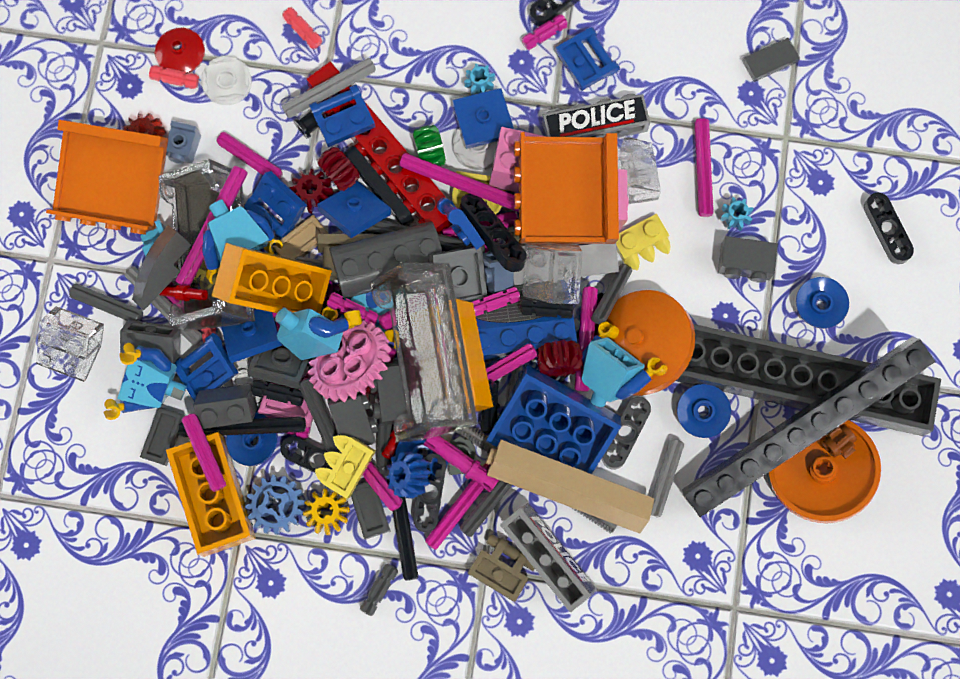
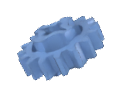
(264, 509)

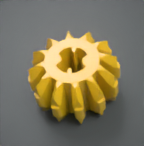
(324, 502)

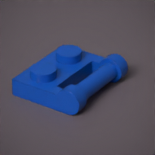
(580, 62)
(344, 123)
(280, 200)
(462, 226)
(209, 375)

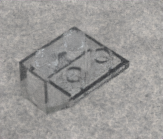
(642, 173)
(552, 273)
(68, 343)

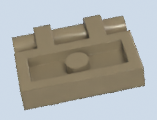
(498, 575)

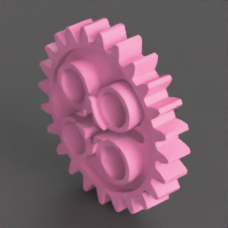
(354, 365)

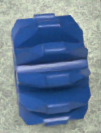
(408, 475)

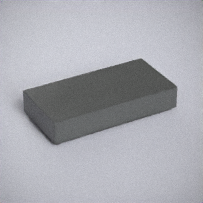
(771, 59)
(162, 436)
(369, 511)

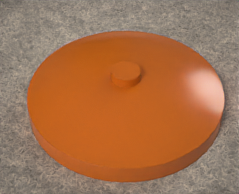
(653, 327)
(829, 487)

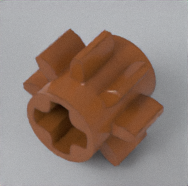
(839, 442)

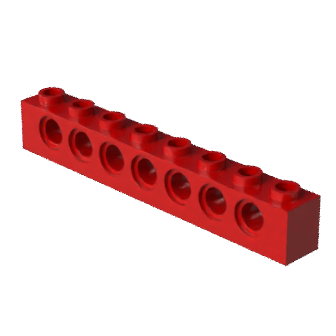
(382, 163)

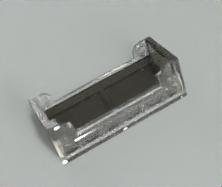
(190, 194)
(427, 350)

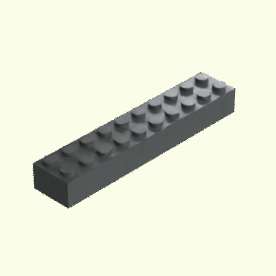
(801, 376)

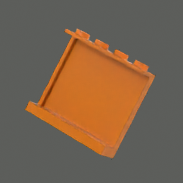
(108, 177)
(567, 190)

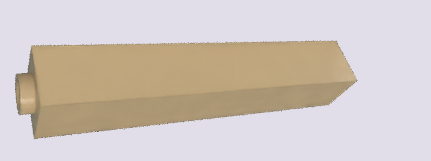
(570, 486)

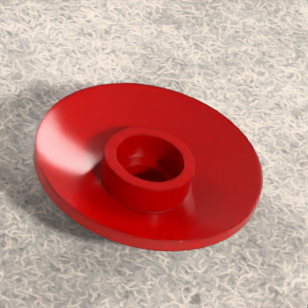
(187, 57)

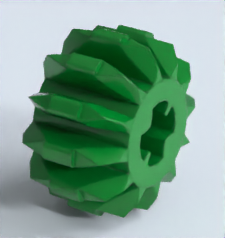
(429, 145)

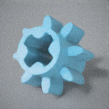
(479, 73)
(742, 208)

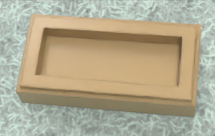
(301, 239)

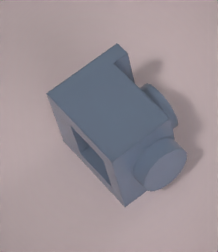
(186, 151)
(496, 276)

